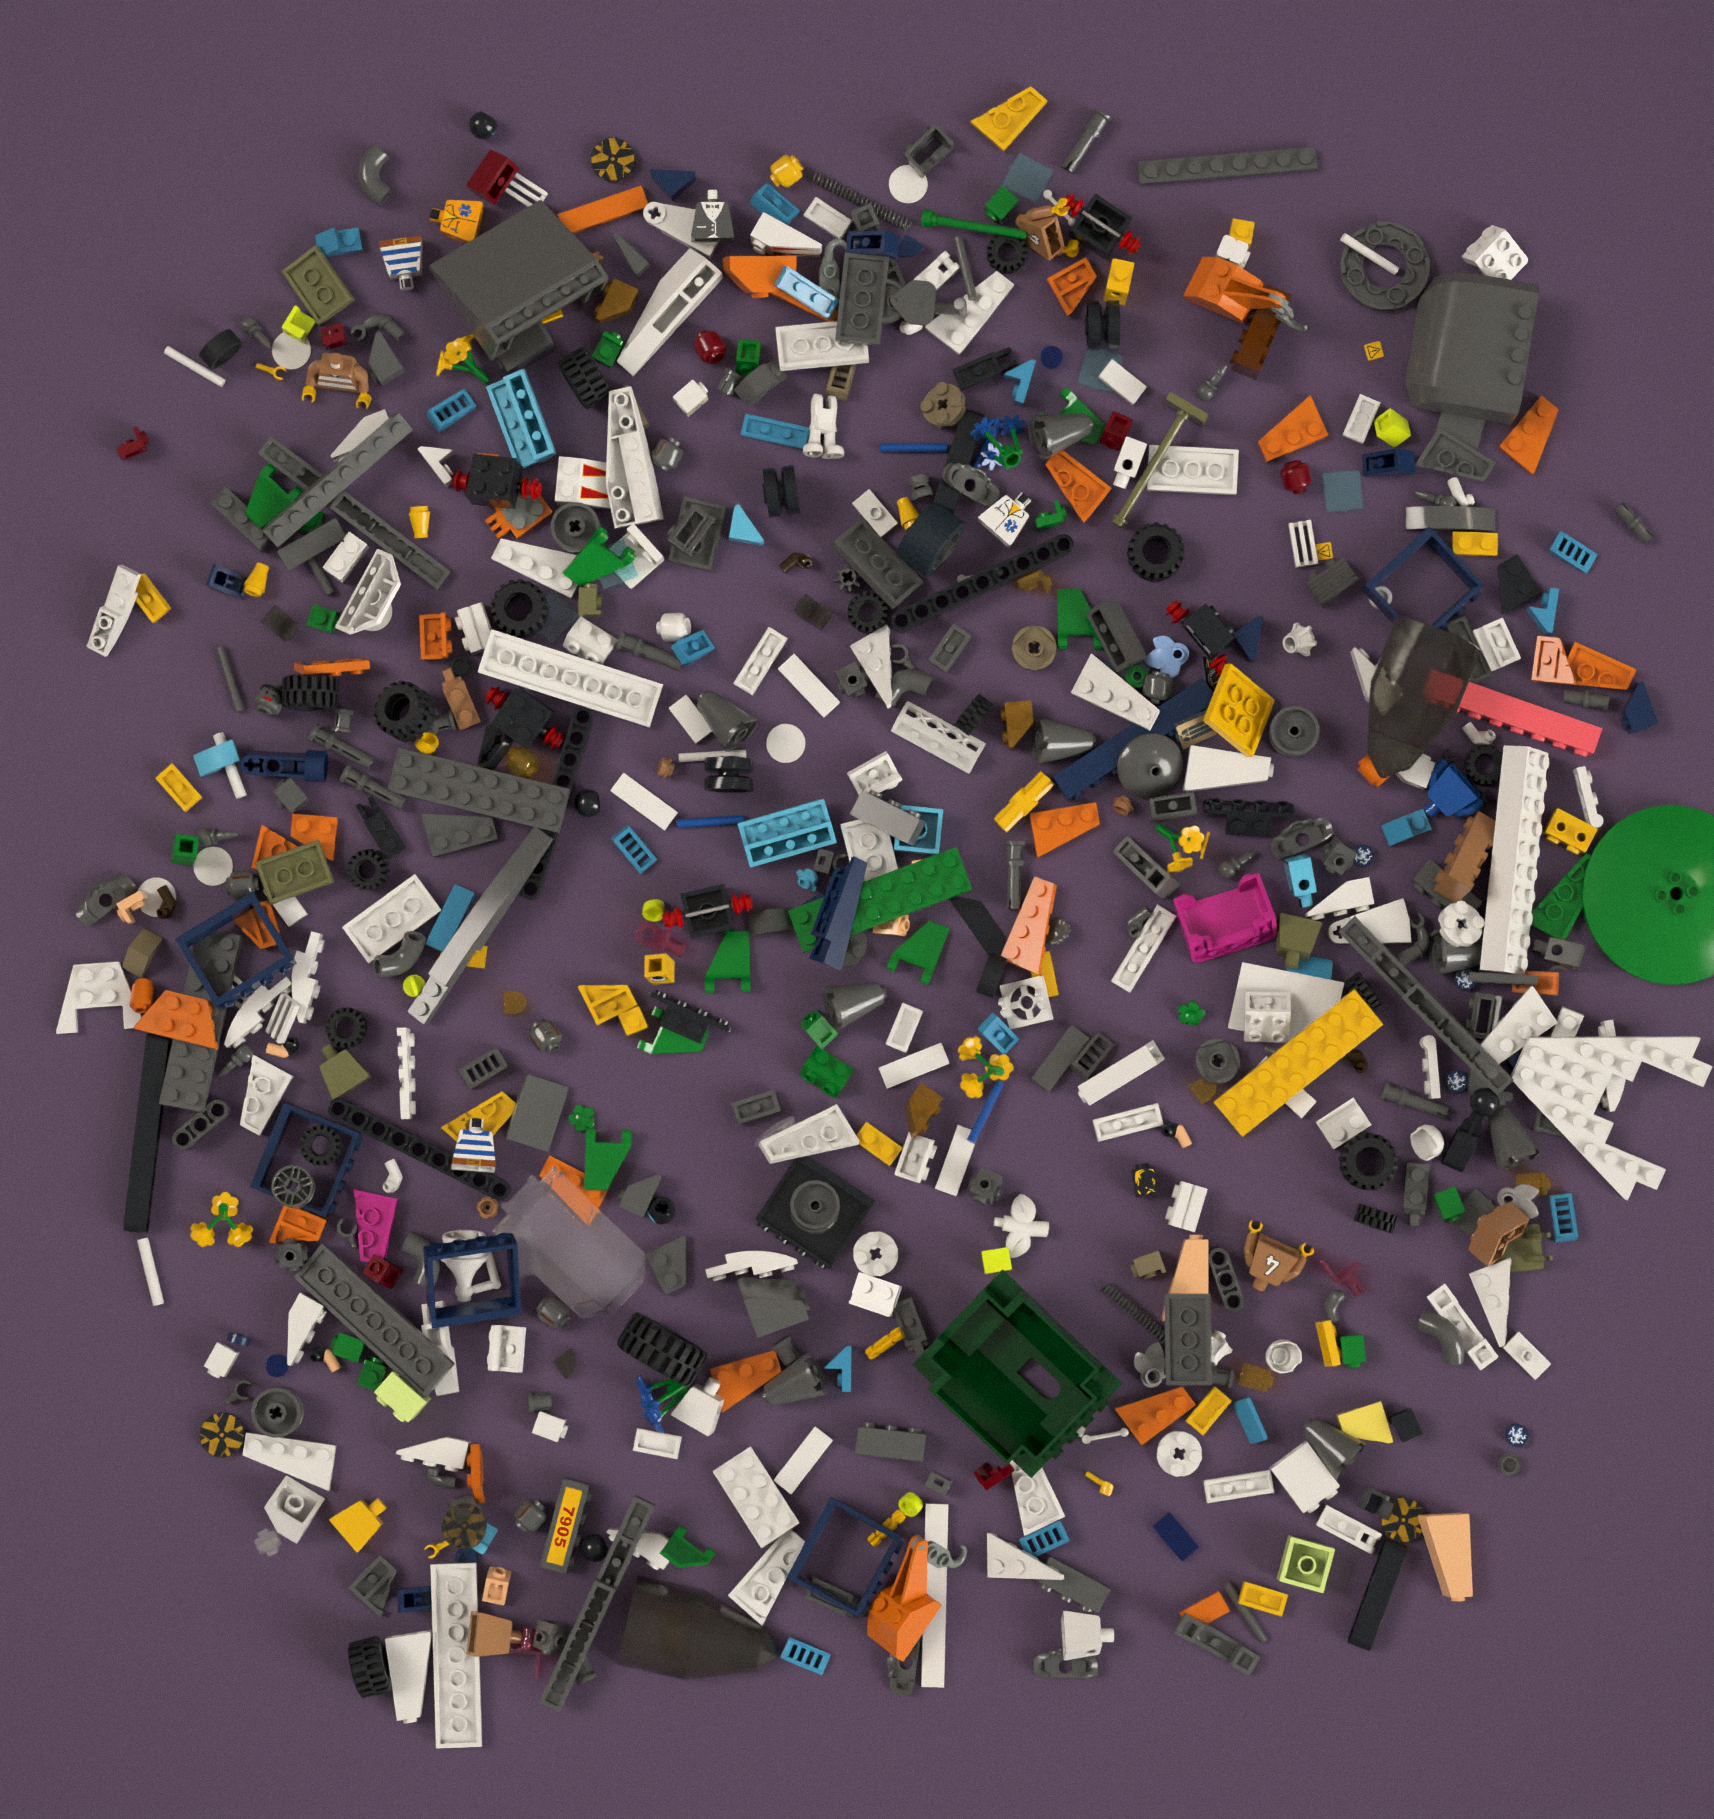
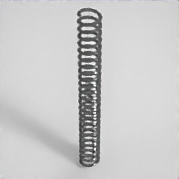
(861, 201)
(1128, 1303)

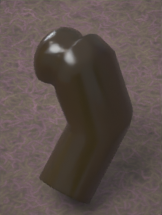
(798, 560)
(168, 903)
(1357, 1059)

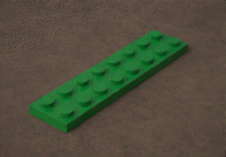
(893, 895)

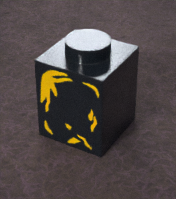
(1144, 1180)

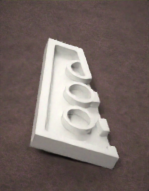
(959, 330)
(1110, 692)
(296, 1457)
(765, 1579)

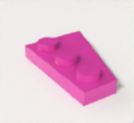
(375, 1223)

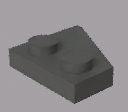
(670, 1264)
(374, 1583)

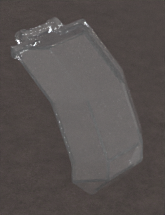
(572, 1245)

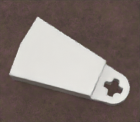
(678, 225)
(1387, 923)

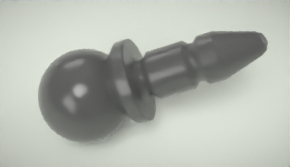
(250, 326)
(1206, 390)
(1440, 500)
(209, 836)
(1229, 868)
(242, 1055)

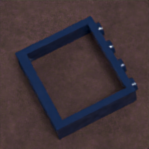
(1447, 556)
(219, 920)
(274, 1142)
(477, 1310)
(874, 1584)

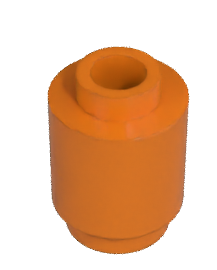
(1369, 772)
(142, 995)

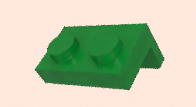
(826, 1072)

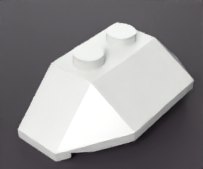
(371, 595)

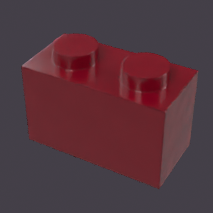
(492, 177)

